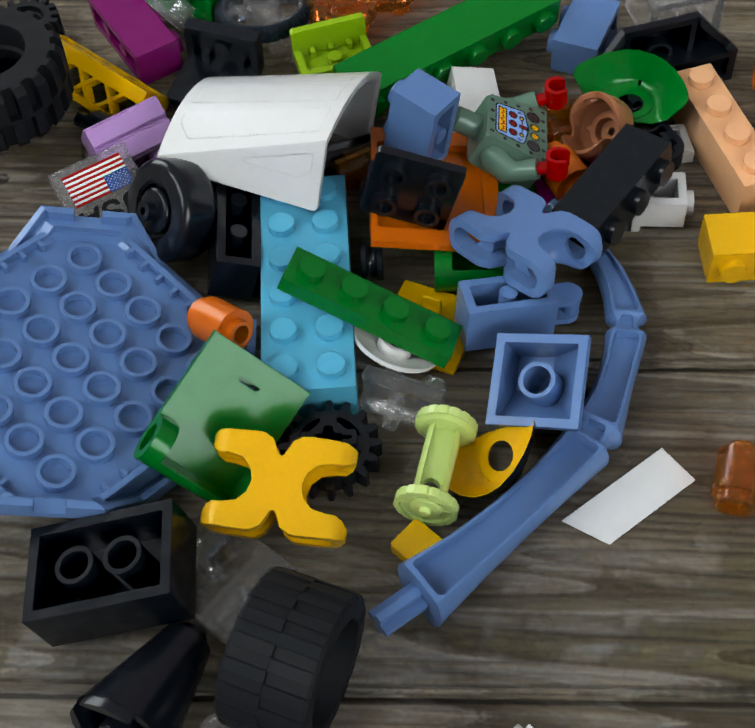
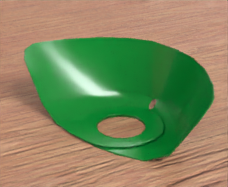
(619, 74)

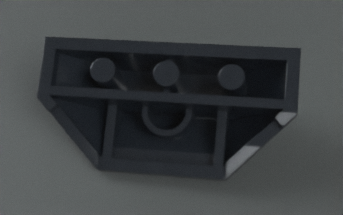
(682, 42)

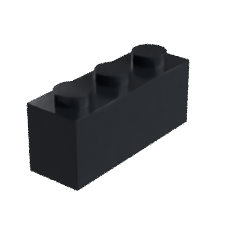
(619, 183)
(235, 245)

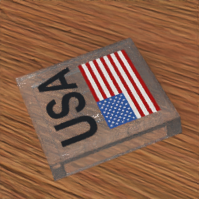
(96, 182)

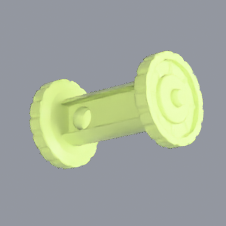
(444, 432)

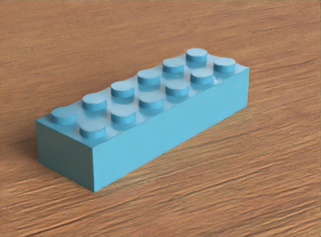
(295, 336)

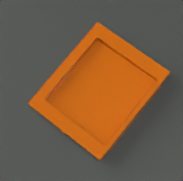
(476, 194)

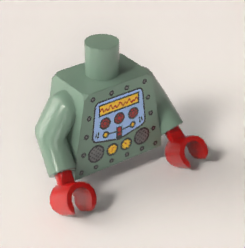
(511, 136)

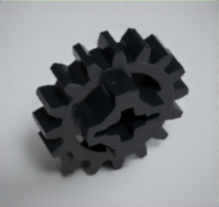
(342, 427)

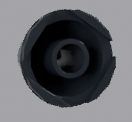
(151, 685)

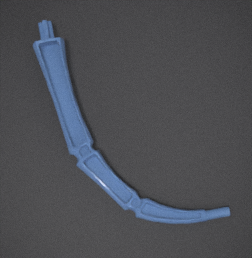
(452, 568)

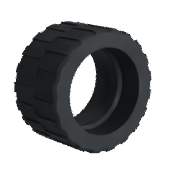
(289, 653)

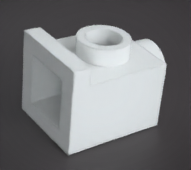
(667, 205)

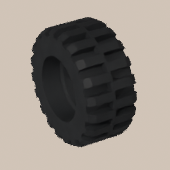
(33, 77)

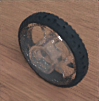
(262, 16)

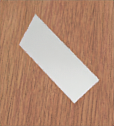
(631, 498)

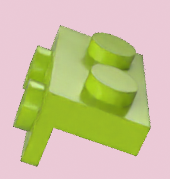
(328, 42)

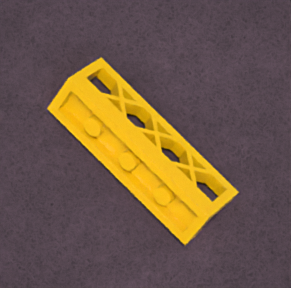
(104, 72)

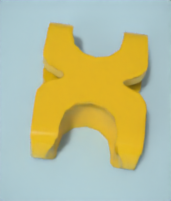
(279, 488)

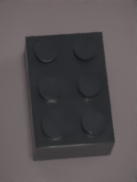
(111, 573)

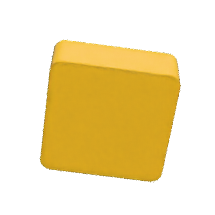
(413, 540)

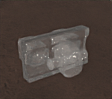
(398, 396)

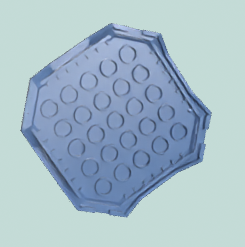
(86, 362)

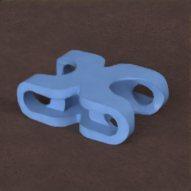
(525, 240)

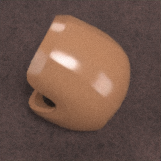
(593, 122)

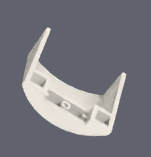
(271, 129)

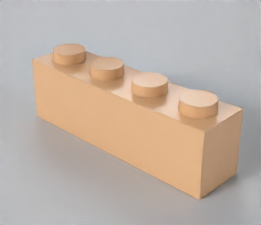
(720, 137)

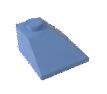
(539, 381)

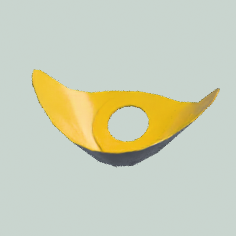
(472, 468)

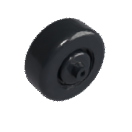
(174, 207)

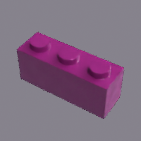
(139, 37)

